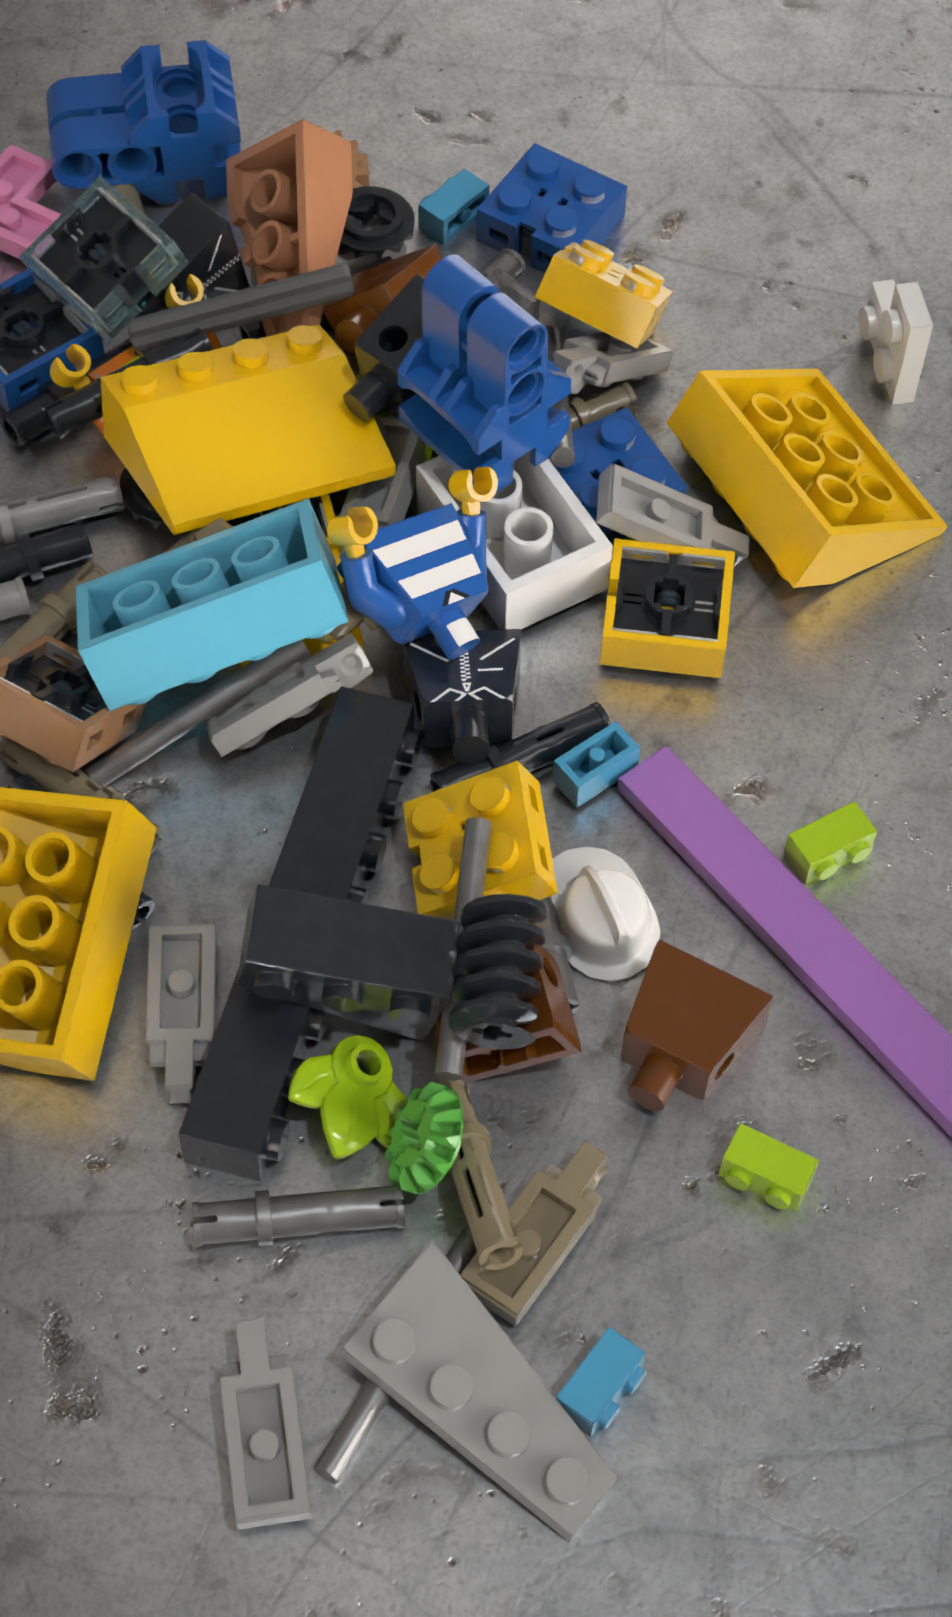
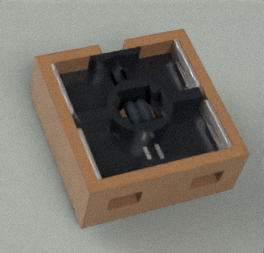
(56, 706)

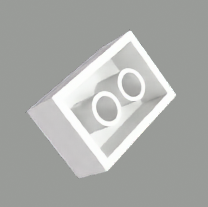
(539, 542)

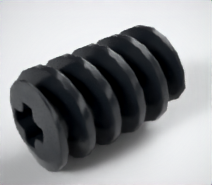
(495, 968)

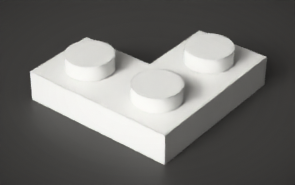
(899, 333)

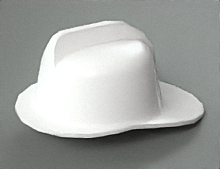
(603, 914)

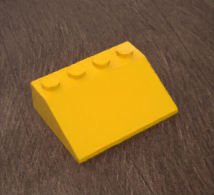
(242, 428)
(801, 472)
(65, 923)

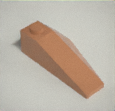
(291, 207)

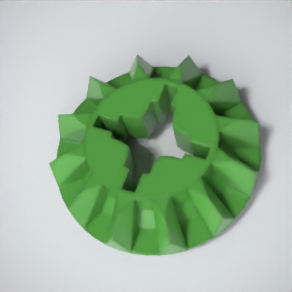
(425, 1138)

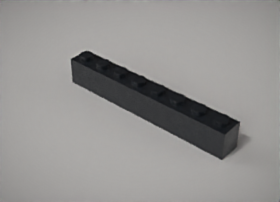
(331, 845)

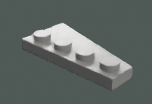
(471, 1386)

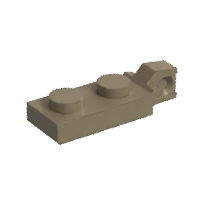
(548, 1222)

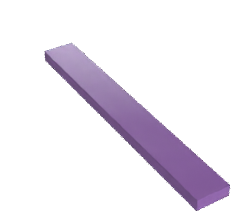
(797, 928)

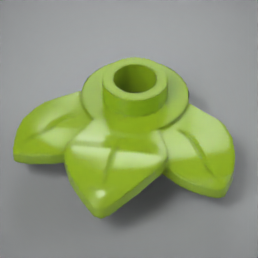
(350, 1102)

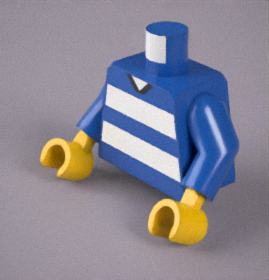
(421, 570)

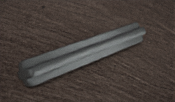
(242, 306)

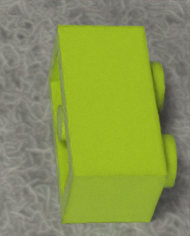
(830, 843)
(768, 1168)

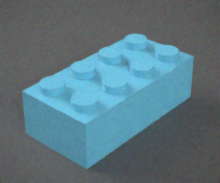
(209, 606)

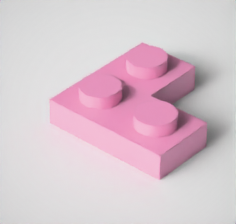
(22, 184)

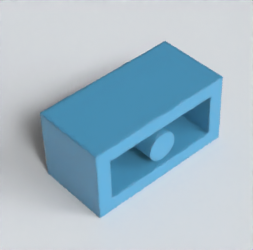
(452, 206)
(595, 764)
(601, 1380)

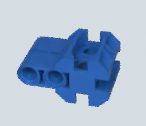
(147, 124)
(481, 376)

